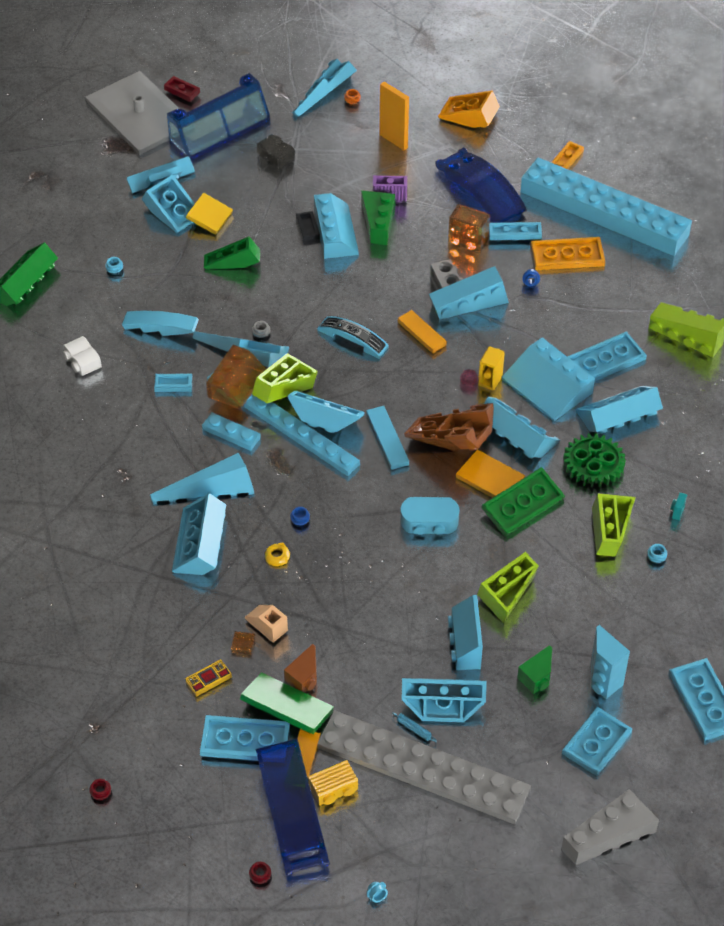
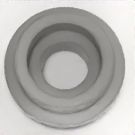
(261, 329)

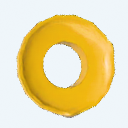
(277, 561)

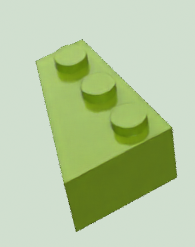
(508, 585)

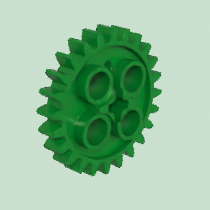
(594, 460)

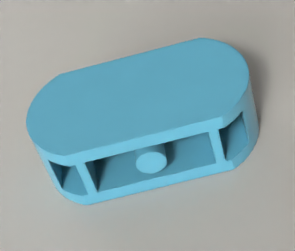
(429, 515)

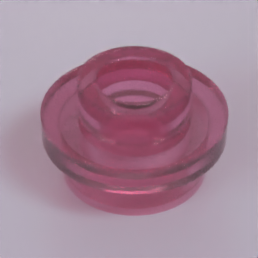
(469, 378)

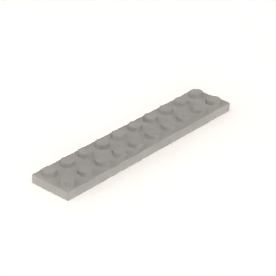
(424, 767)

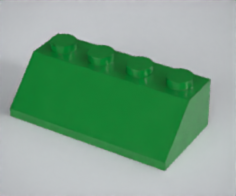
(25, 273)

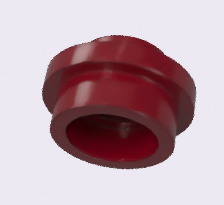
(100, 784)
(260, 867)

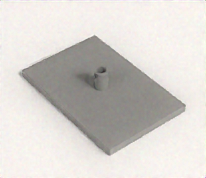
(134, 111)

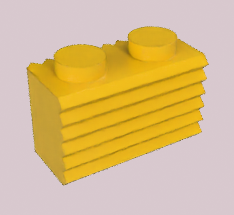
(491, 368)
(333, 783)

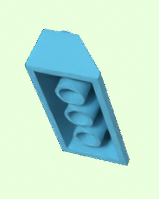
(335, 226)
(620, 409)
(199, 536)

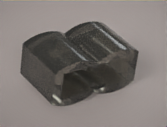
(276, 151)

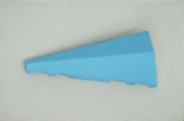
(330, 79)
(264, 352)
(221, 478)

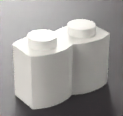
(82, 356)

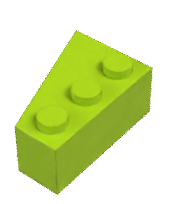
(283, 378)
(610, 522)

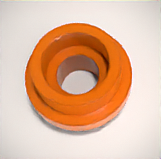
(352, 96)

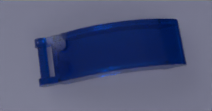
(484, 184)
(292, 806)

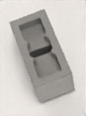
(444, 274)

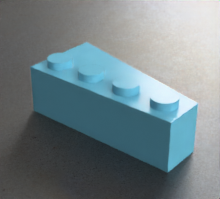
(470, 294)

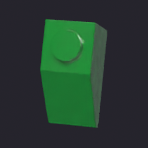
(536, 671)

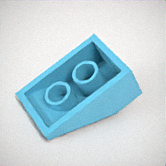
(169, 203)

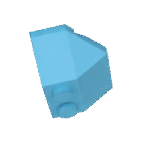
(322, 412)
(443, 698)

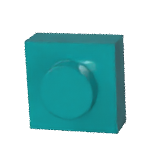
(678, 506)

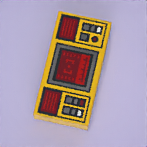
(208, 678)

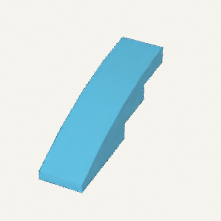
(164, 322)

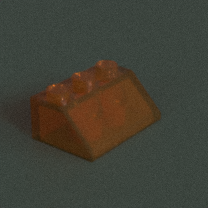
(234, 377)

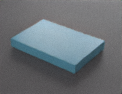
(597, 741)

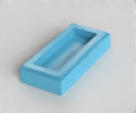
(173, 382)

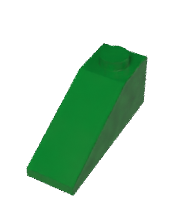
(235, 255)

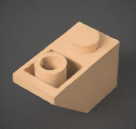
(268, 621)

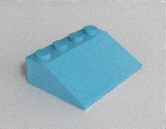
(549, 379)

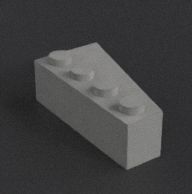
(612, 826)

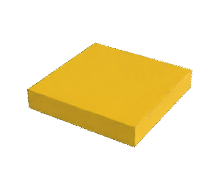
(209, 213)

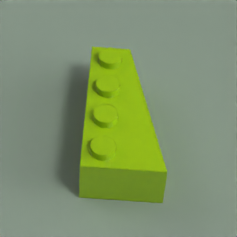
(689, 328)

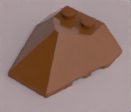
(455, 430)

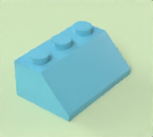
(466, 634)
(607, 663)

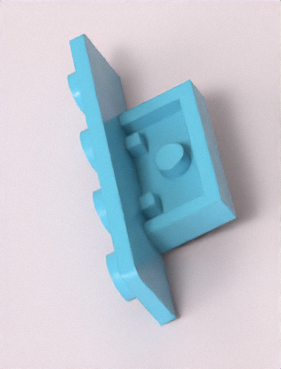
(155, 175)

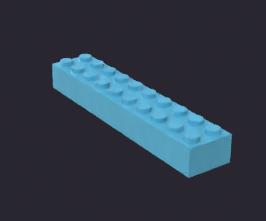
(606, 206)

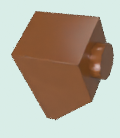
(302, 671)

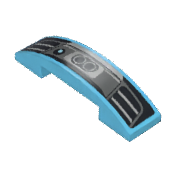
(356, 333)

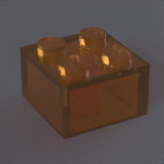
(469, 228)

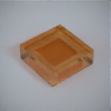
(243, 642)

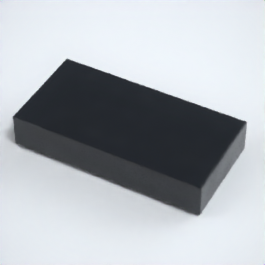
(307, 226)

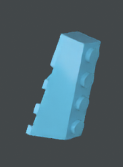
(519, 431)

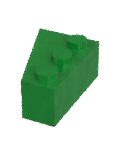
(379, 215)

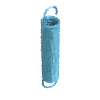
(413, 726)

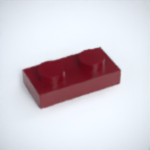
(181, 88)

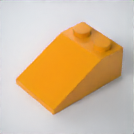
(471, 109)

